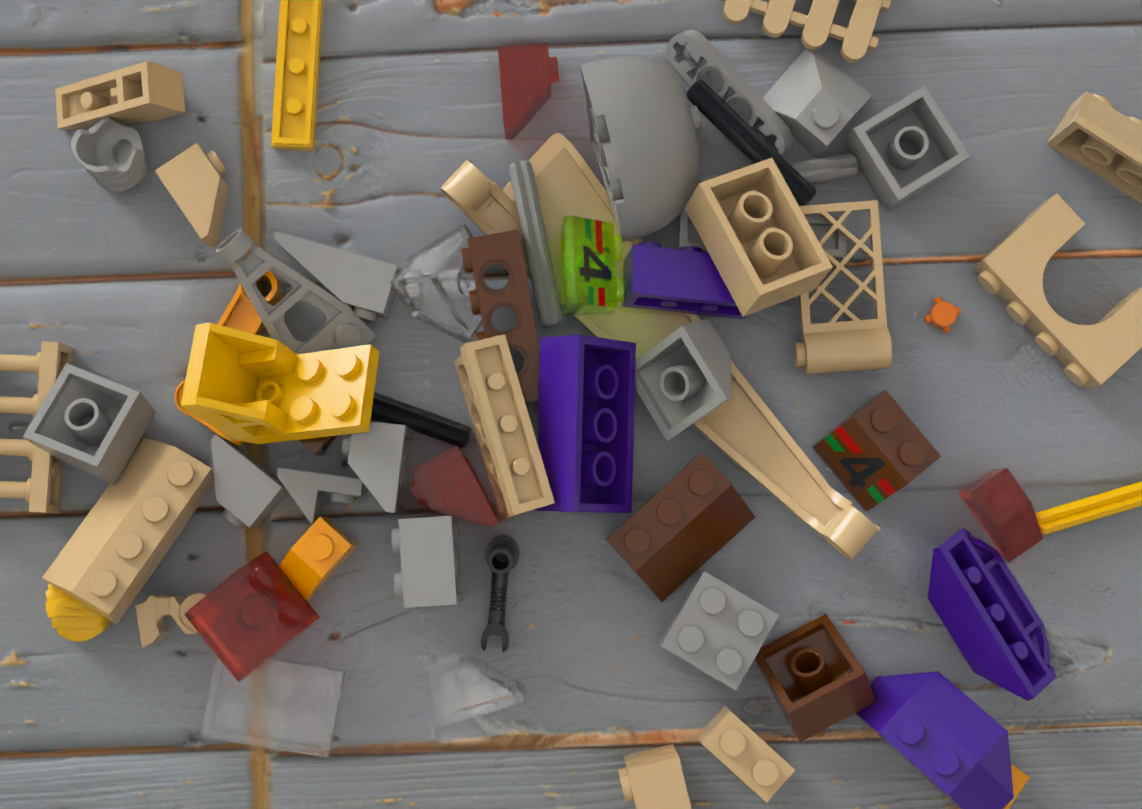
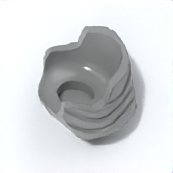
(111, 154)

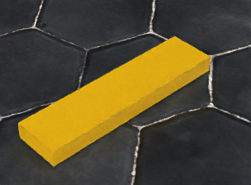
(297, 75)

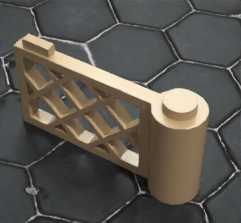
(853, 343)

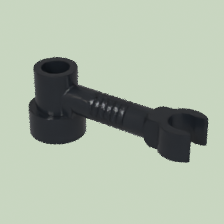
(499, 584)

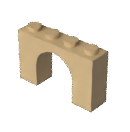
(1016, 275)

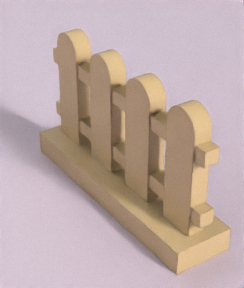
(816, 24)

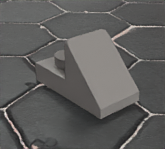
(309, 489)

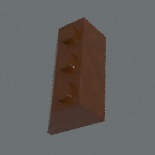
(681, 527)

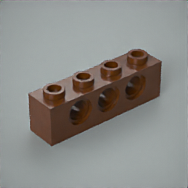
(506, 251)

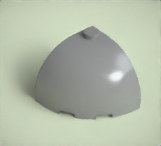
(642, 140)

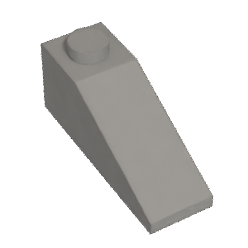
(351, 277)

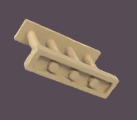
(45, 485)

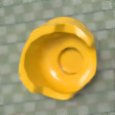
(73, 618)

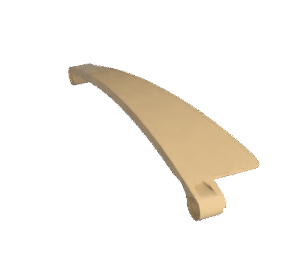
(740, 426)

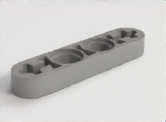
(734, 87)

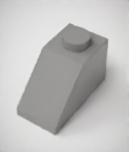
(243, 485)

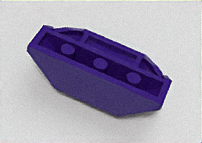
(989, 615)
(943, 737)

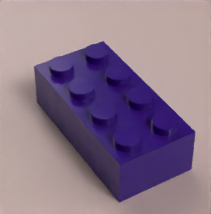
(587, 422)

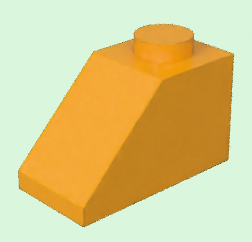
(317, 556)

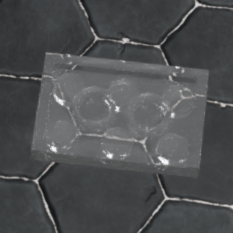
(276, 706)

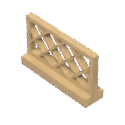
(502, 427)

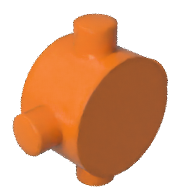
(942, 315)

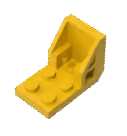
(270, 394)

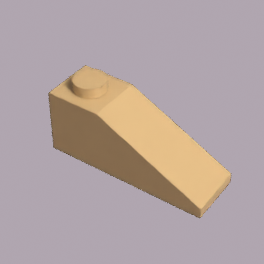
(128, 95)

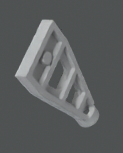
(338, 330)

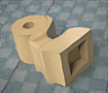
(155, 609)

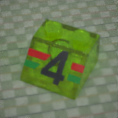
(589, 266)

